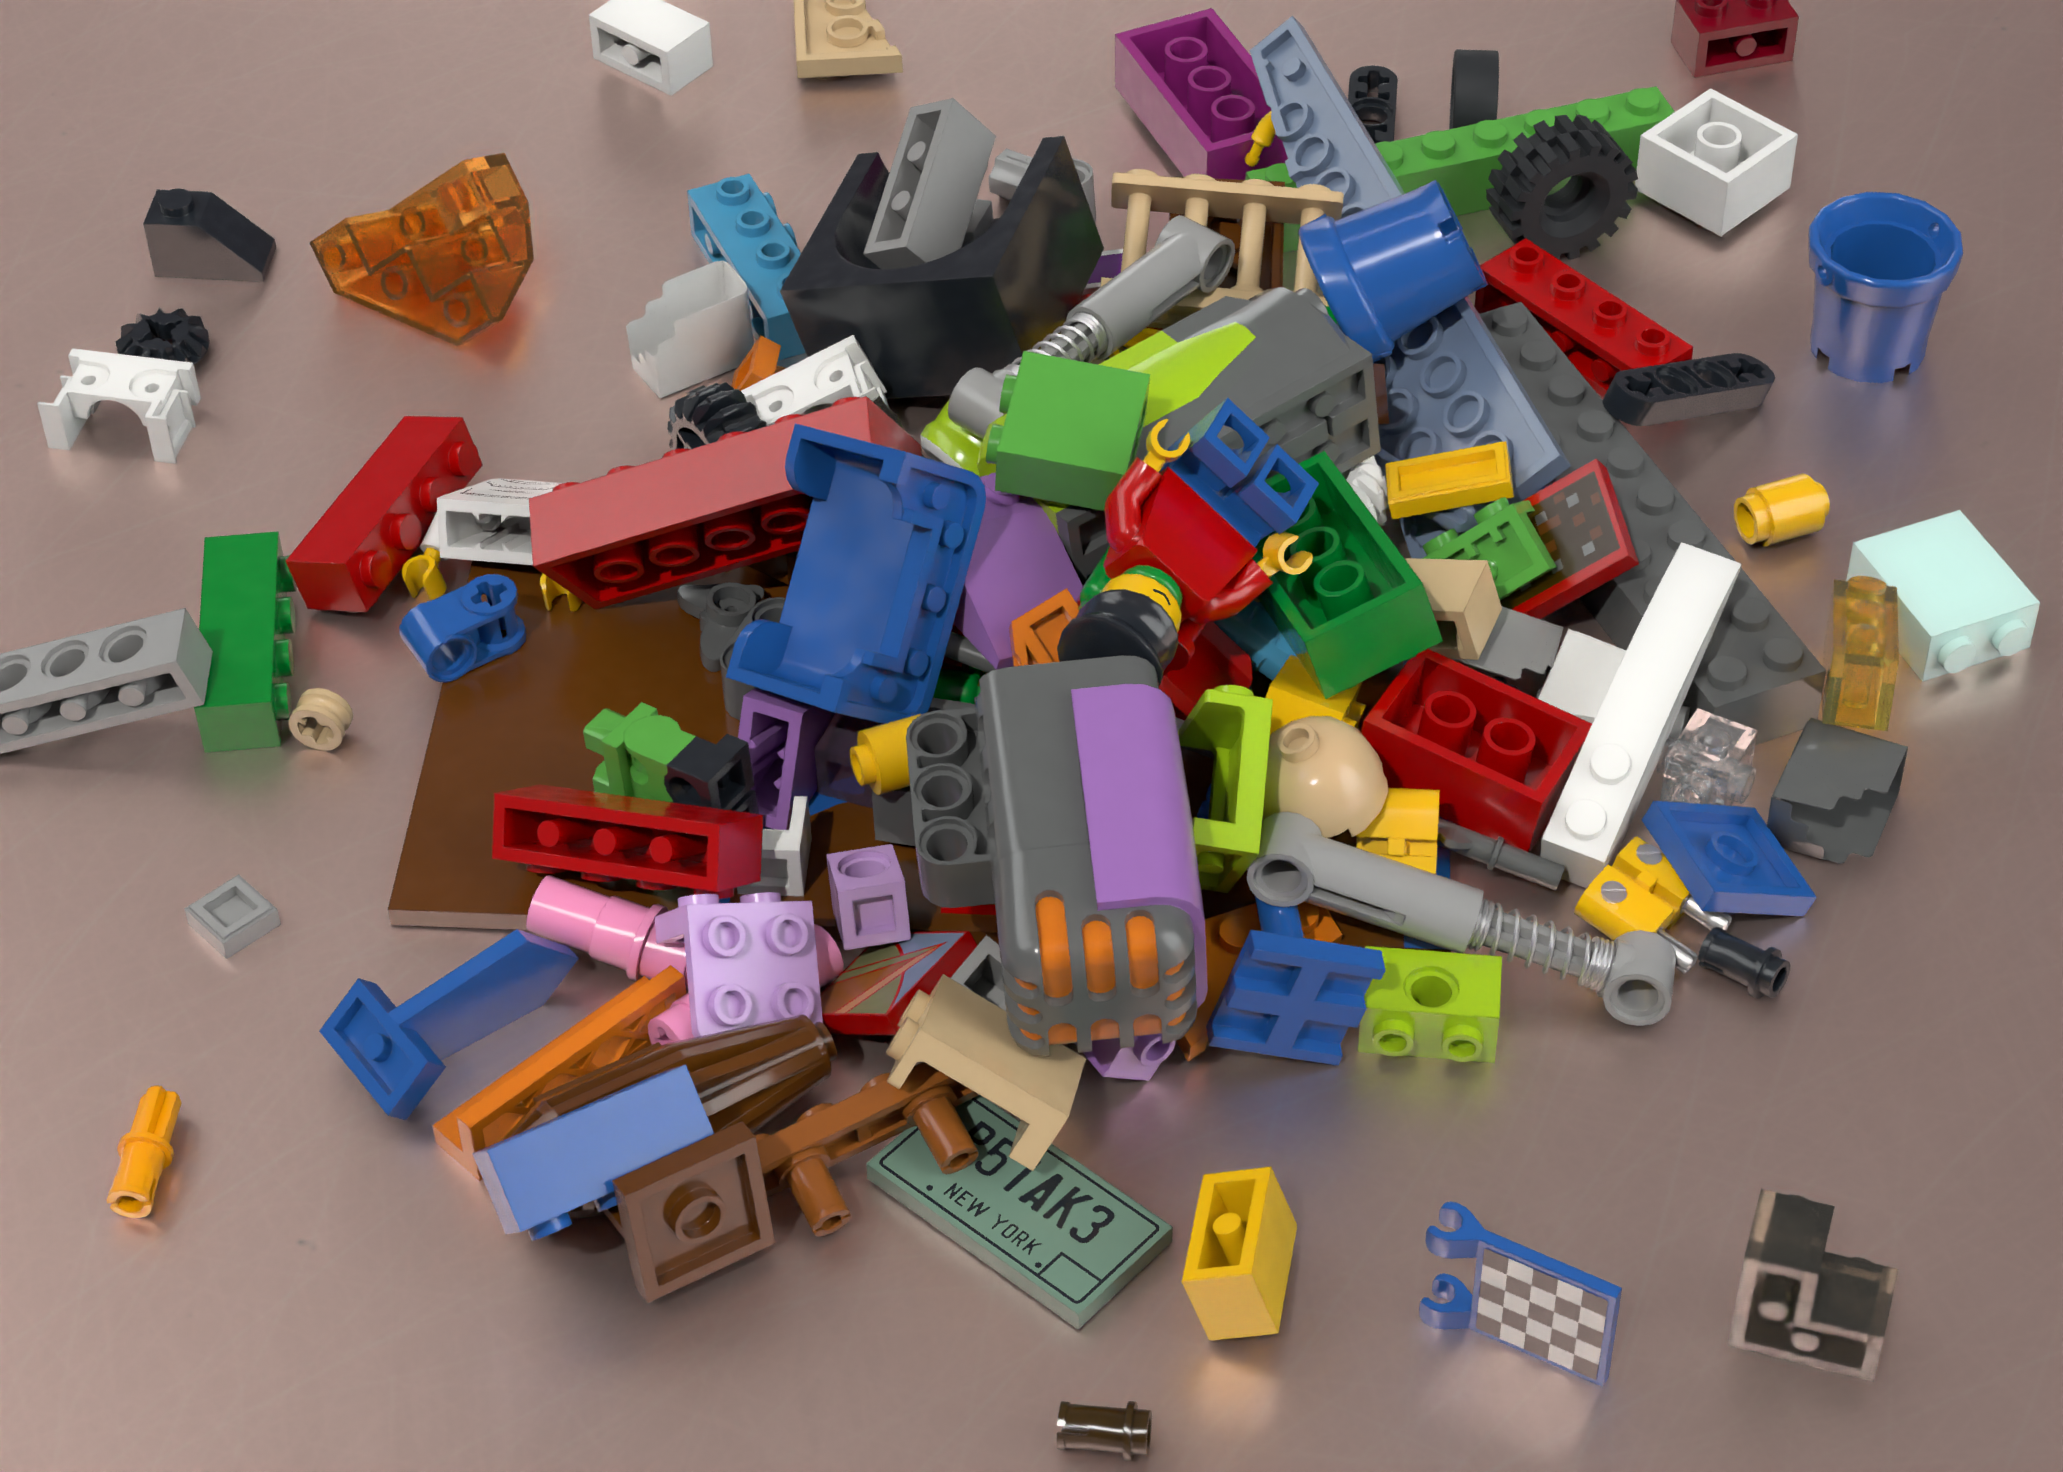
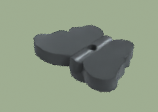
(719, 613)

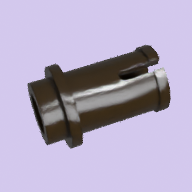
(1105, 1429)

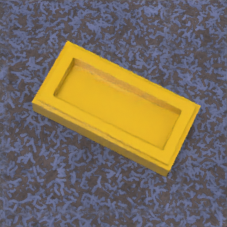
(1449, 480)

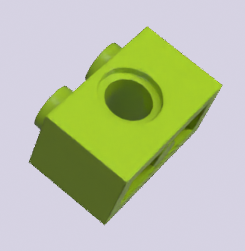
(1433, 1006)

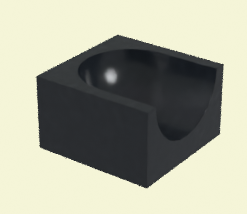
(958, 311)

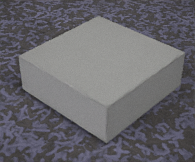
(232, 916)

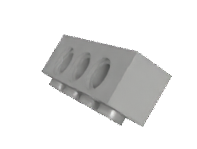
(102, 679)

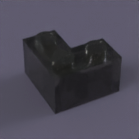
(1808, 1301)

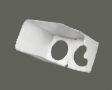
(692, 330)

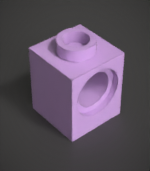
(868, 896)

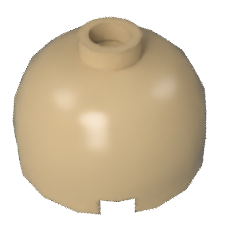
(1325, 775)

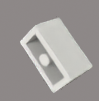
(651, 42)

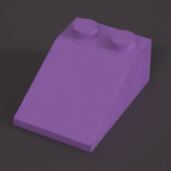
(1011, 571)

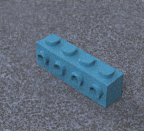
(741, 227)

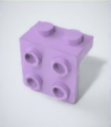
(745, 959)

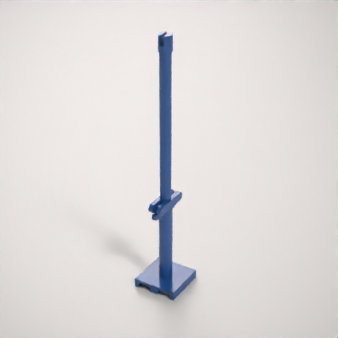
(1291, 991)

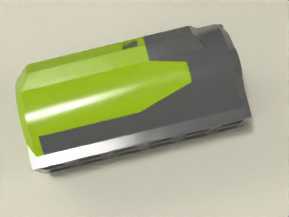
(1273, 360)

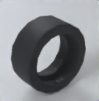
(1474, 87)

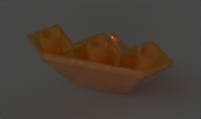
(441, 255)

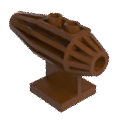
(710, 1197)

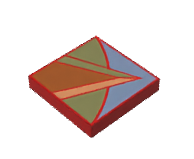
(885, 977)

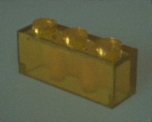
(1860, 654)

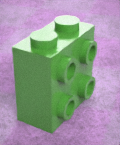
(1067, 429)

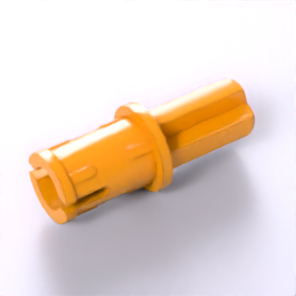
(144, 1153)

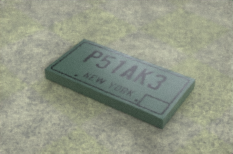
(1045, 1230)

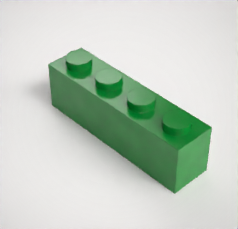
(245, 626)

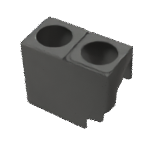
(1836, 792)

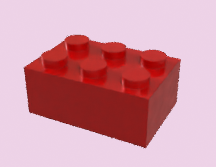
(1479, 743)

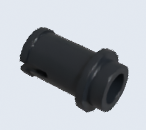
(1756, 968)

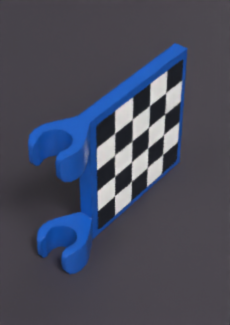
(1523, 1298)

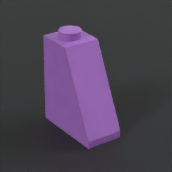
(781, 751)

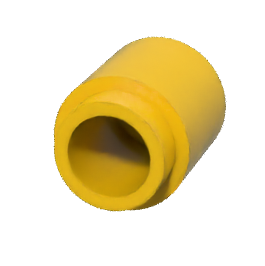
(1781, 510)
(882, 756)

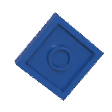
(1728, 859)

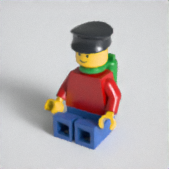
(1187, 539)

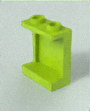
(1238, 734)

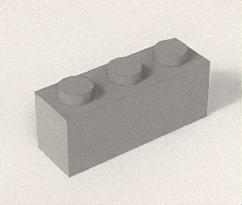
(930, 186)

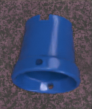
(1391, 265)
(1878, 281)

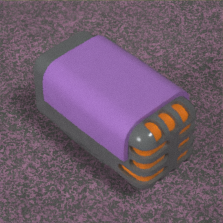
(1079, 828)

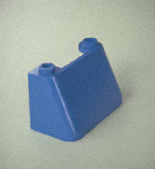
(869, 579)

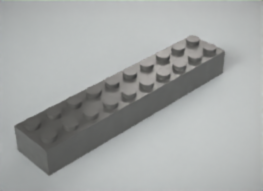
(1754, 661)

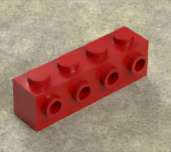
(1581, 317)
(383, 514)
(628, 839)

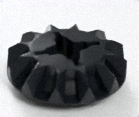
(143, 337)

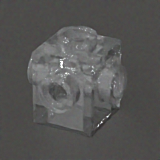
(1708, 762)

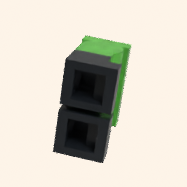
(658, 761)

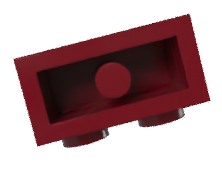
(1733, 34)

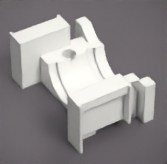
(819, 379)
(152, 387)

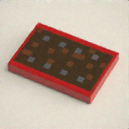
(1584, 537)

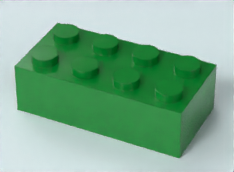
(1357, 600)

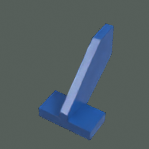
(402, 1047)

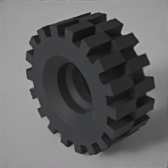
(1579, 210)

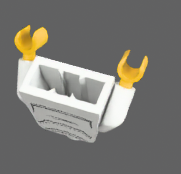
(481, 525)

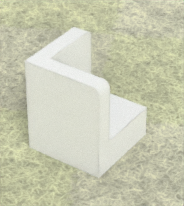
(785, 855)

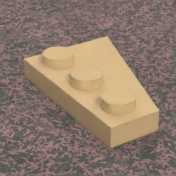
(841, 40)

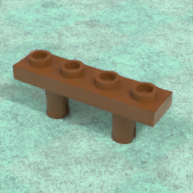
(834, 1132)

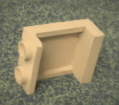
(974, 1046)

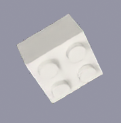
(1715, 161)

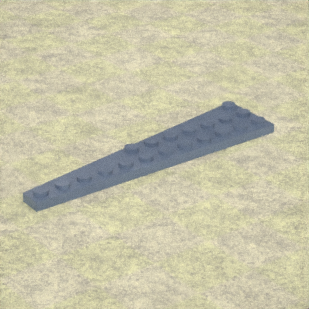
(1448, 374)

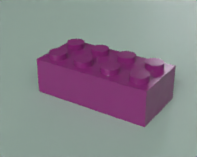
(1195, 94)

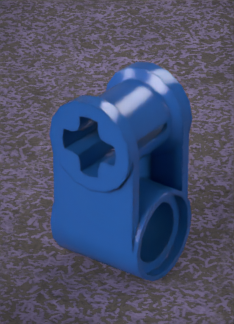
(461, 630)

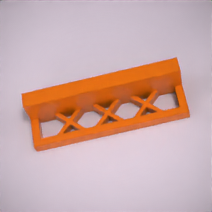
(592, 1043)

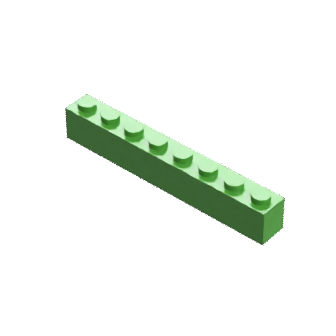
(1465, 155)

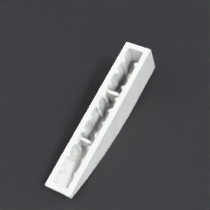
(1637, 715)

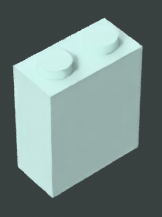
(1952, 594)

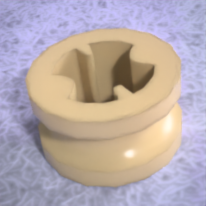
(320, 719)

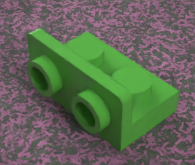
(1504, 540)

